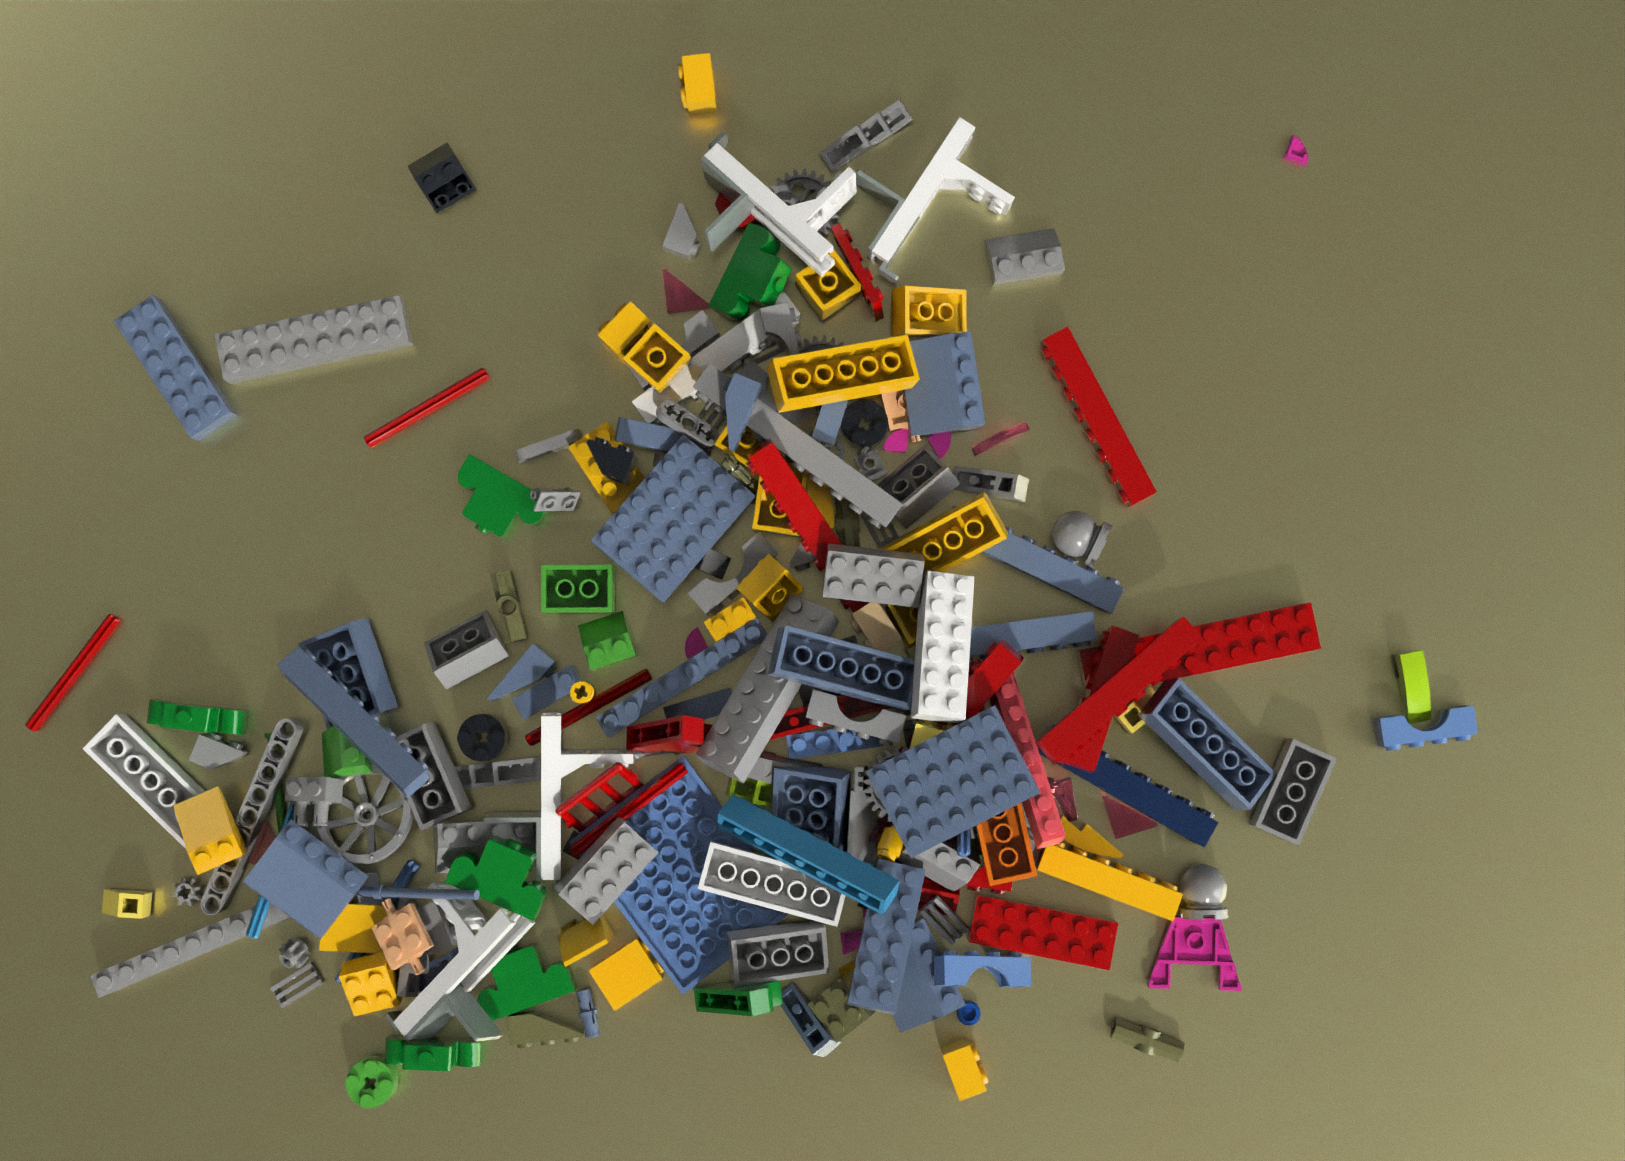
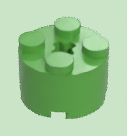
(368, 1094)

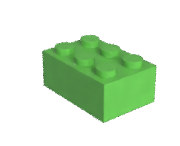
(578, 588)

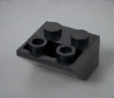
(441, 177)
(614, 463)

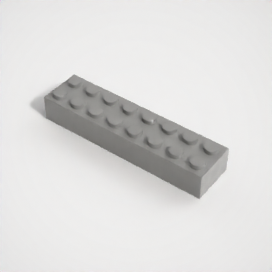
(314, 339)
(759, 698)

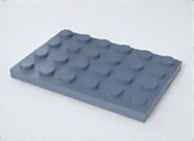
(672, 518)
(953, 781)

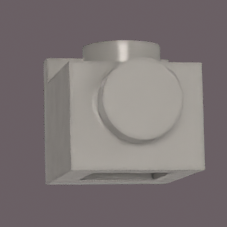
(874, 473)

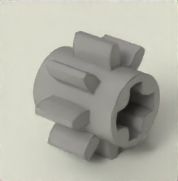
(180, 894)
(293, 953)

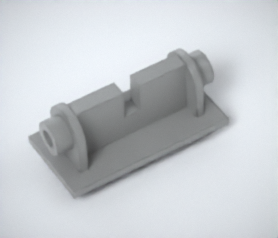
(554, 500)

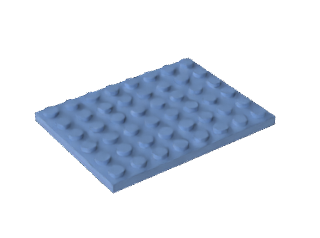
(663, 903)

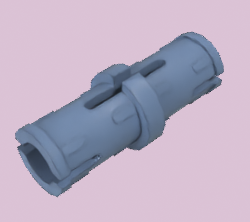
(587, 1013)

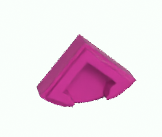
(1296, 151)
(897, 441)
(940, 443)
(694, 643)

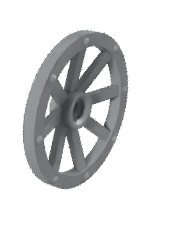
(360, 817)

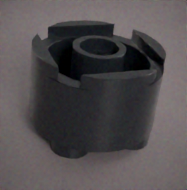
(871, 412)
(469, 737)

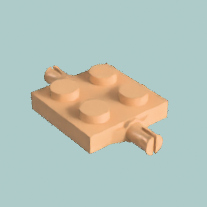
(896, 411)
(402, 936)

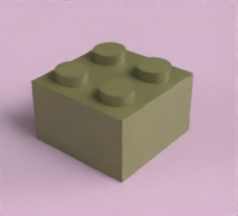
(833, 1011)

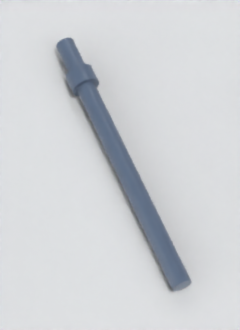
(383, 892)

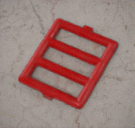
(599, 782)

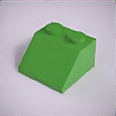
(607, 640)
(341, 756)

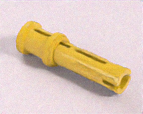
(578, 695)

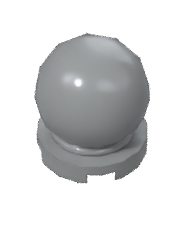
(1079, 535)
(1203, 891)

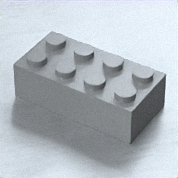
(873, 575)
(1293, 792)
(443, 793)
(605, 870)
(777, 952)

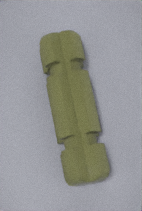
(740, 473)

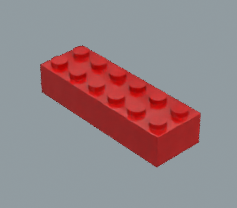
(1042, 931)

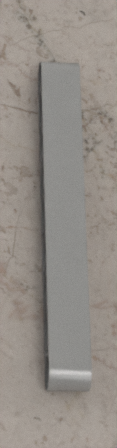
(261, 809)

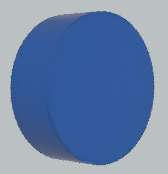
(969, 1013)

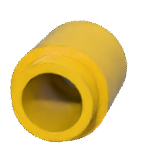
(889, 845)

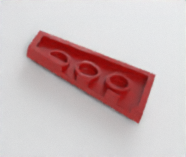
(863, 275)

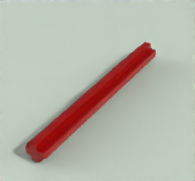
(426, 407)
(72, 672)
(595, 703)
(630, 808)

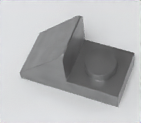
(714, 564)

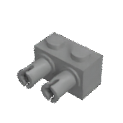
(316, 791)

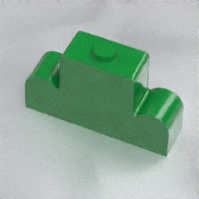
(751, 275)
(496, 499)
(197, 717)
(501, 876)
(524, 982)
(740, 1000)
(434, 1053)

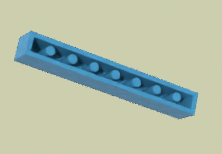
(808, 854)

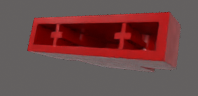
(672, 734)

